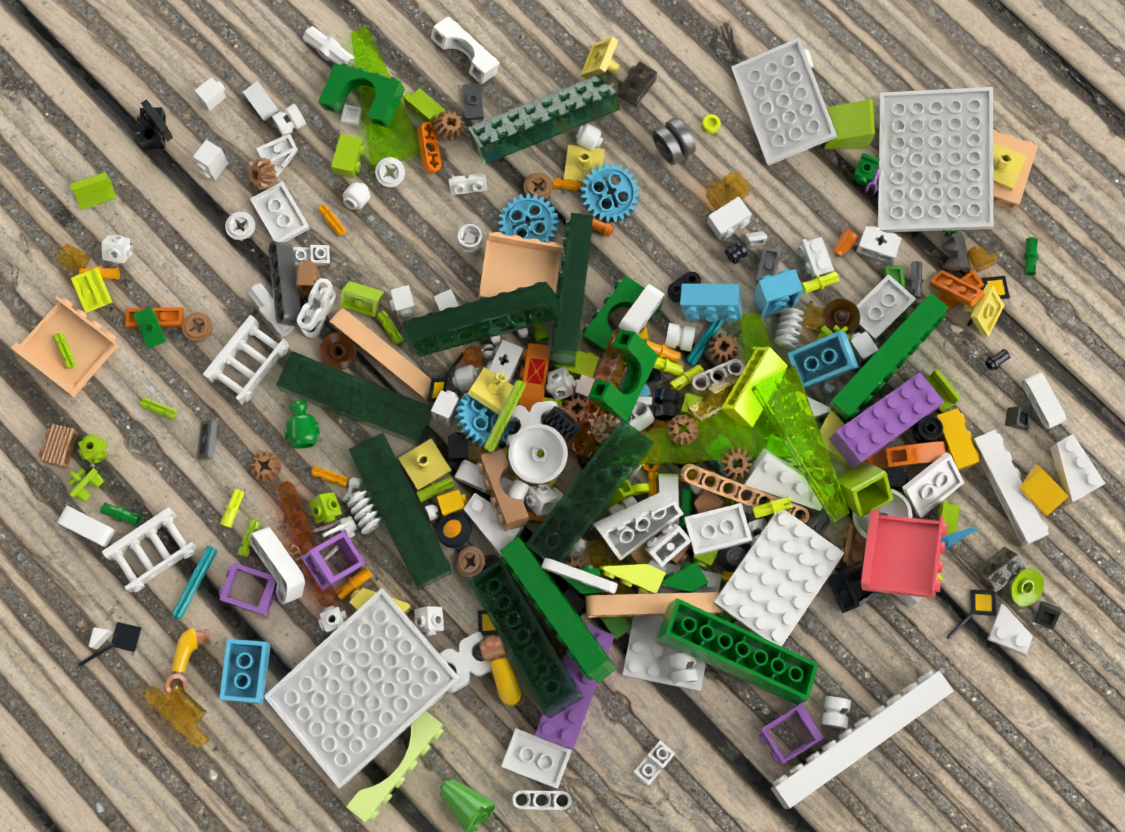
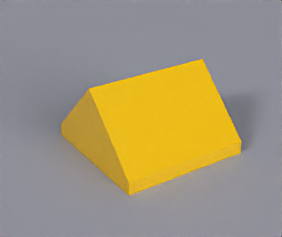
(1042, 490)

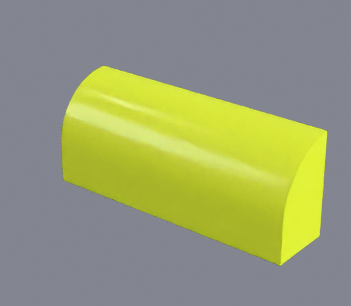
(742, 402)

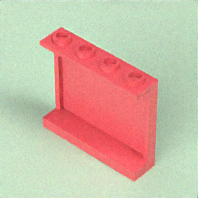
(903, 555)

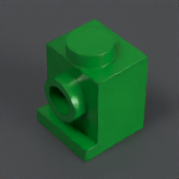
(868, 163)

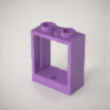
(324, 576)
(268, 595)
(807, 723)

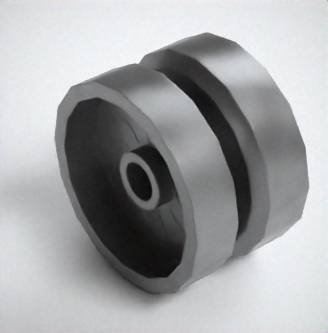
(673, 141)

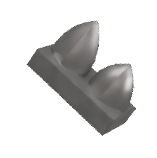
(959, 261)

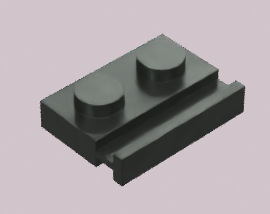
(153, 117)

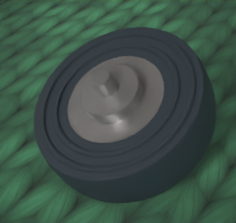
(732, 556)

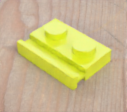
(91, 290)

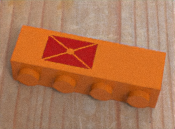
(534, 374)

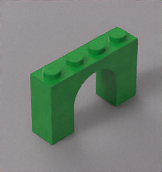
(345, 79)
(625, 294)
(640, 362)

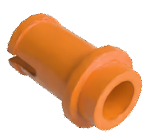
(603, 228)

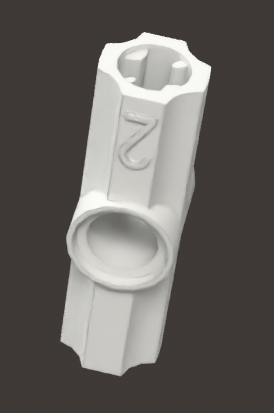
(327, 47)
(267, 308)

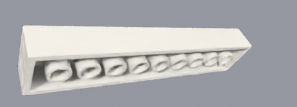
(862, 739)

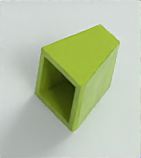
(852, 125)
(865, 488)

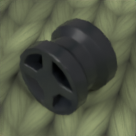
(736, 252)

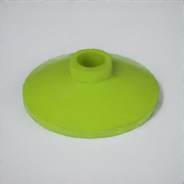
(1027, 587)

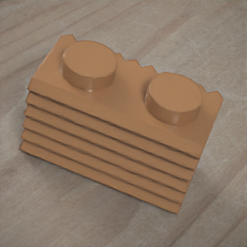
(306, 277)
(58, 446)

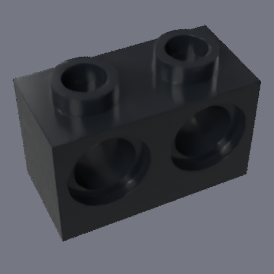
(147, 129)

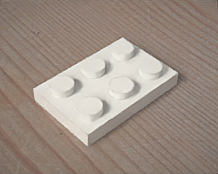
(280, 213)
(884, 306)
(933, 485)
(718, 529)
(536, 758)

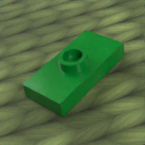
(150, 327)

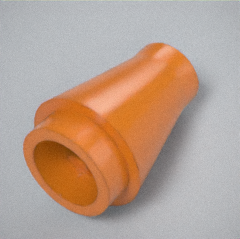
(845, 243)

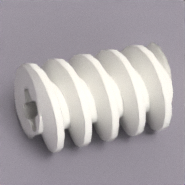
(787, 327)
(363, 511)

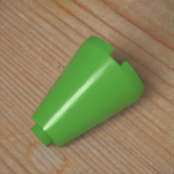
(466, 804)

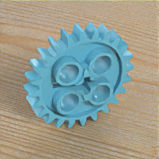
(625, 187)
(524, 207)
(483, 417)

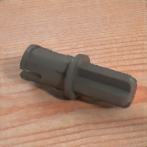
(916, 279)

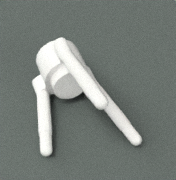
(344, 524)

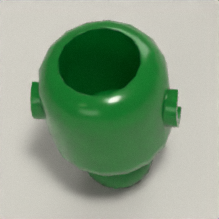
(301, 427)

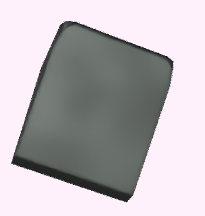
(1018, 418)
(1047, 615)

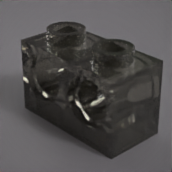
(640, 85)
(1000, 569)

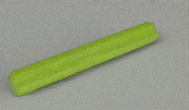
(505, 416)

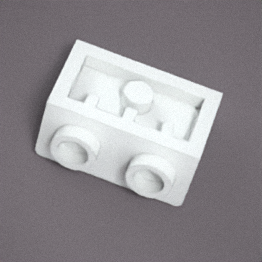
(816, 257)

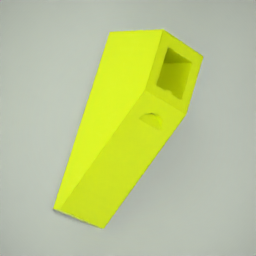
(640, 575)

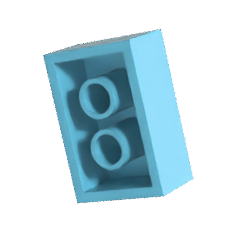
(777, 293)
(711, 302)
(823, 359)
(245, 671)

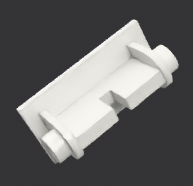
(474, 183)

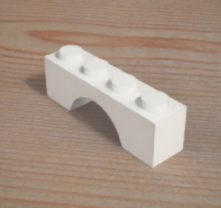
(452, 36)

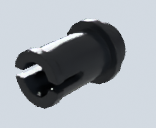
(993, 362)

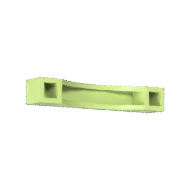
(367, 801)

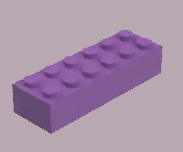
(886, 420)
(566, 725)

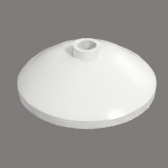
(525, 449)
(898, 507)

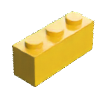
(958, 440)

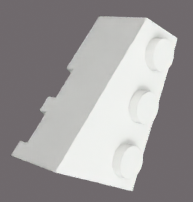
(1075, 469)
(485, 519)

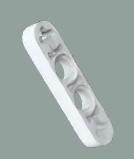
(579, 576)

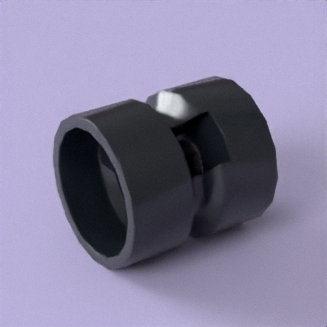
(666, 404)
(927, 430)

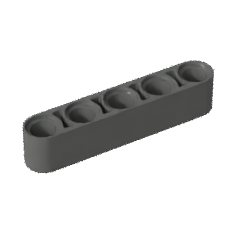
(284, 283)

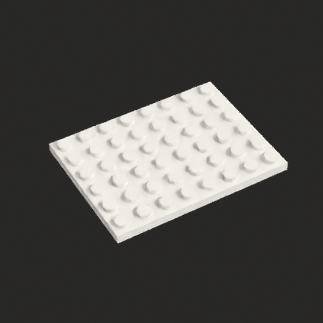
(936, 160)
(361, 688)

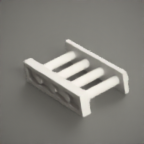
(237, 343)
(132, 541)

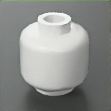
(588, 137)
(356, 196)
(465, 377)

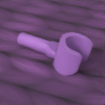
(872, 184)

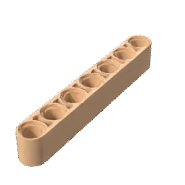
(382, 353)
(736, 489)
(645, 604)

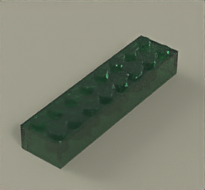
(544, 118)
(571, 289)
(481, 319)
(355, 398)
(590, 493)
(400, 511)
(526, 639)

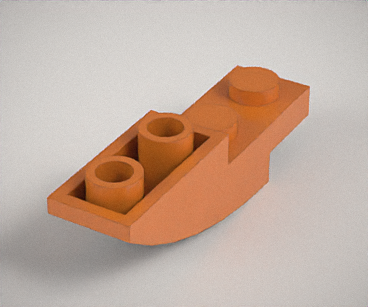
(908, 455)

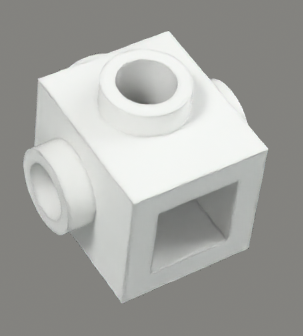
(116, 249)
(560, 383)
(541, 499)
(330, 612)
(429, 620)

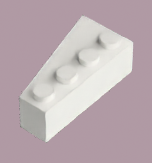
(780, 479)
(638, 523)

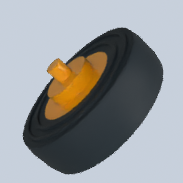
(454, 530)

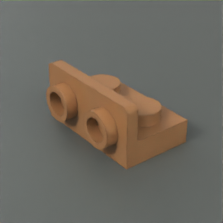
(853, 546)

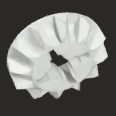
(392, 163)
(242, 218)

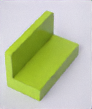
(423, 105)
(93, 190)
(360, 298)
(944, 390)
(950, 515)

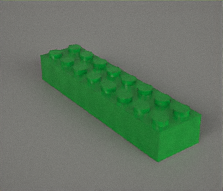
(889, 358)
(557, 611)
(737, 651)

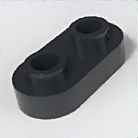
(676, 297)

